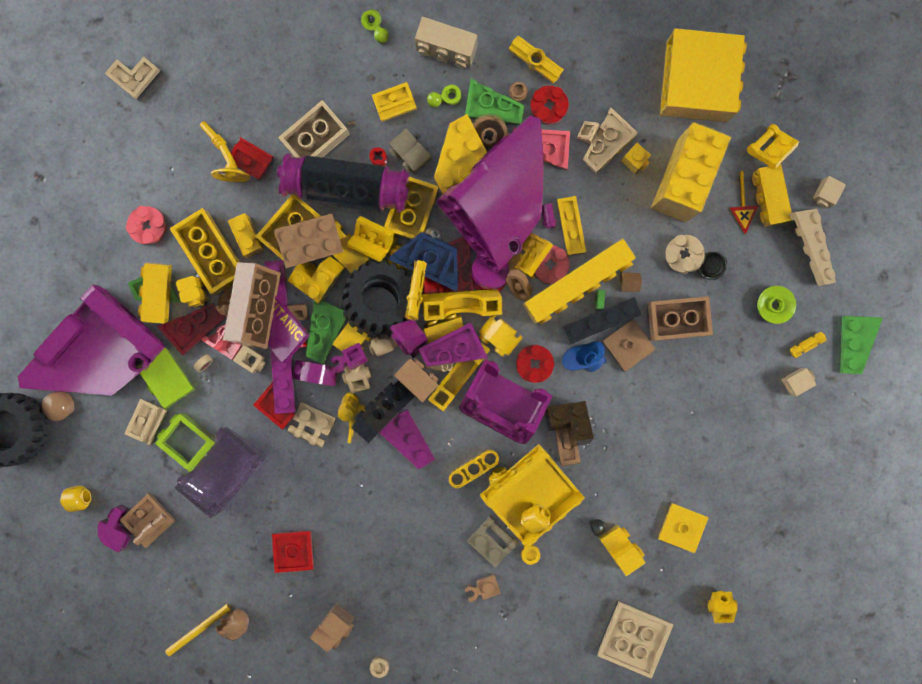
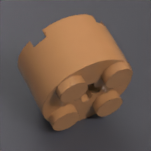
(494, 124)

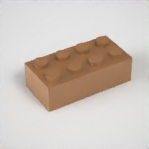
(251, 305)

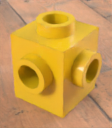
(723, 607)

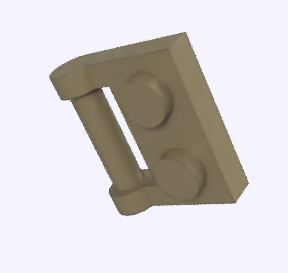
(487, 546)

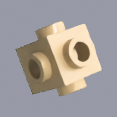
(357, 378)

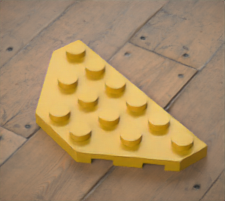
(459, 153)

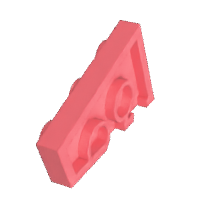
(555, 147)

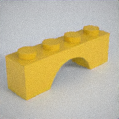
(481, 302)
(454, 381)

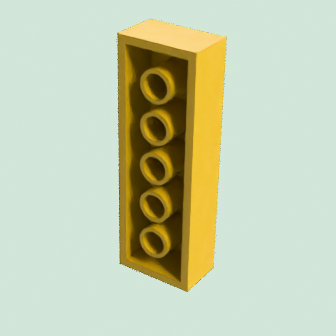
(578, 281)

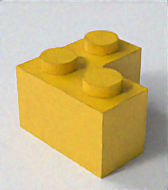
(316, 281)
(625, 554)

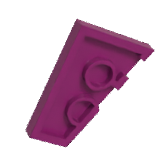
(454, 347)
(408, 440)

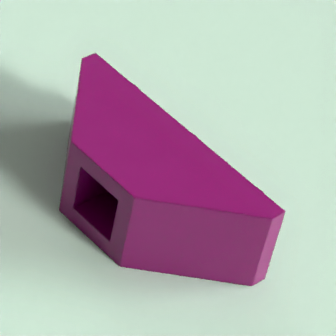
(409, 337)

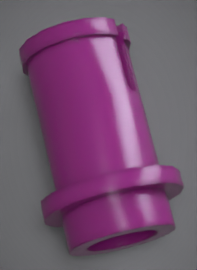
(548, 216)

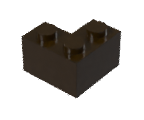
(574, 418)

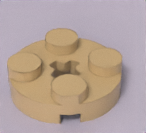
(683, 243)

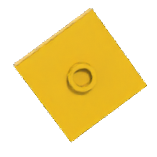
(683, 528)

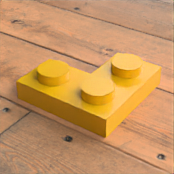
(535, 251)

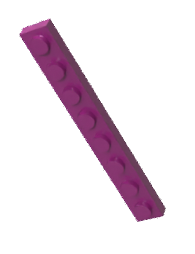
(282, 372)

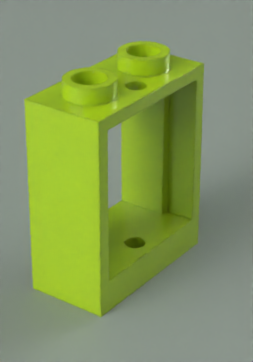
(193, 425)

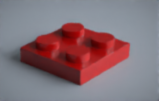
(292, 551)

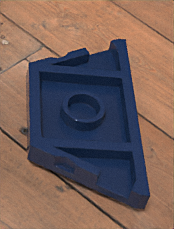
(438, 255)

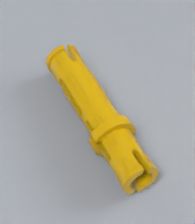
(414, 298)

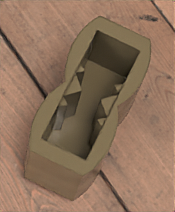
(409, 151)

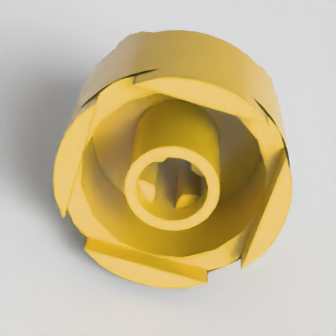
(500, 335)

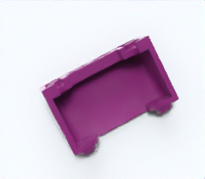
(504, 404)

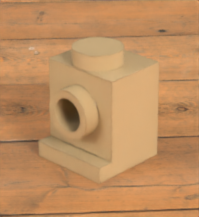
(243, 359)

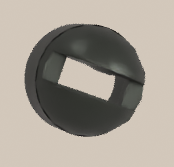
(597, 527)

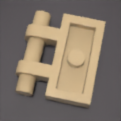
(315, 419)

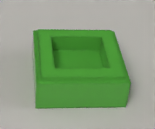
(599, 300)

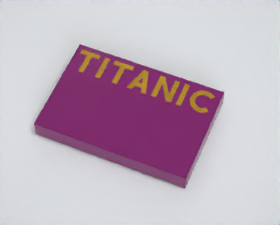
(285, 332)

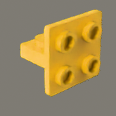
(372, 239)

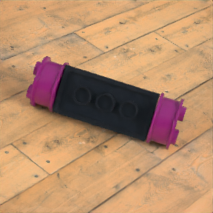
(343, 183)

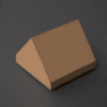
(631, 282)
(299, 310)

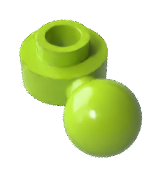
(380, 34)
(434, 99)

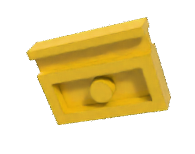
(394, 102)

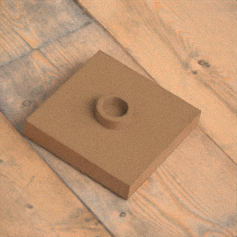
(628, 345)

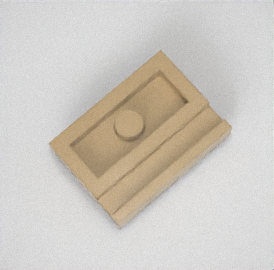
(145, 422)

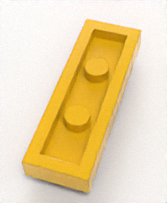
(571, 226)

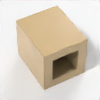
(828, 192)
(799, 381)

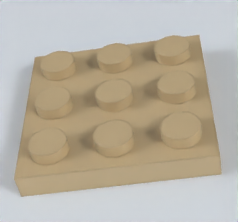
(635, 639)

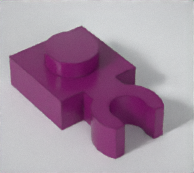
(351, 357)

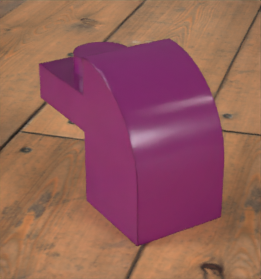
(315, 373)
(111, 532)

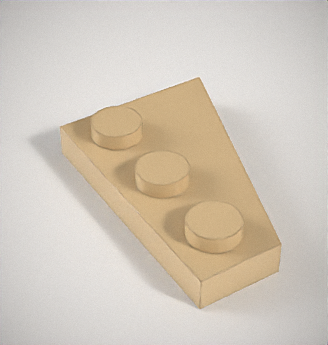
(609, 141)

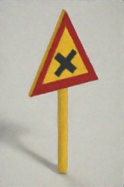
(745, 213)

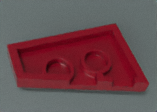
(465, 279)
(192, 328)

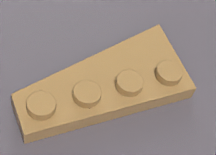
(815, 245)

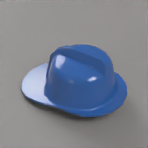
(585, 356)

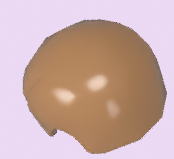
(57, 406)

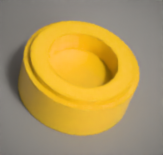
(530, 555)

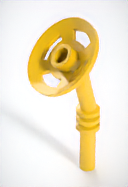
(230, 172)

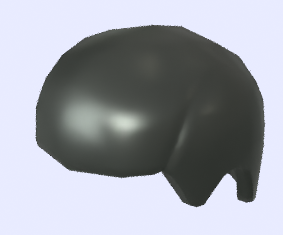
(714, 266)

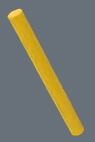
(197, 630)

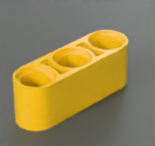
(467, 475)

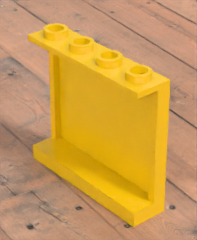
(528, 483)

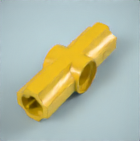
(545, 67)

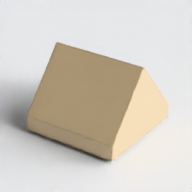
(588, 132)

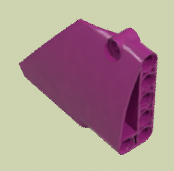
(500, 196)
(92, 349)

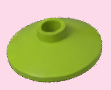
(785, 304)

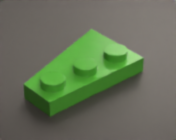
(484, 101)

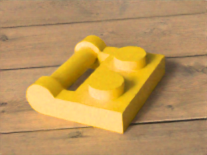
(777, 150)

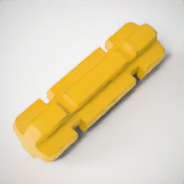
(808, 344)

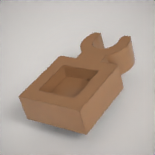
(486, 587)

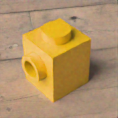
(636, 158)

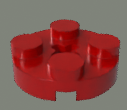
(552, 94)
(533, 374)

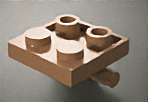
(147, 520)

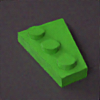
(324, 329)
(857, 341)

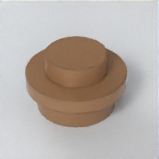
(518, 91)

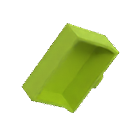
(166, 379)

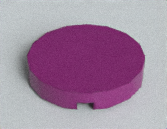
(485, 277)

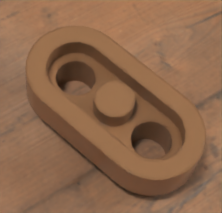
(519, 284)

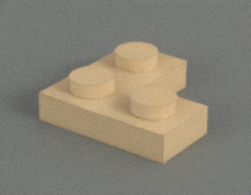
(133, 81)

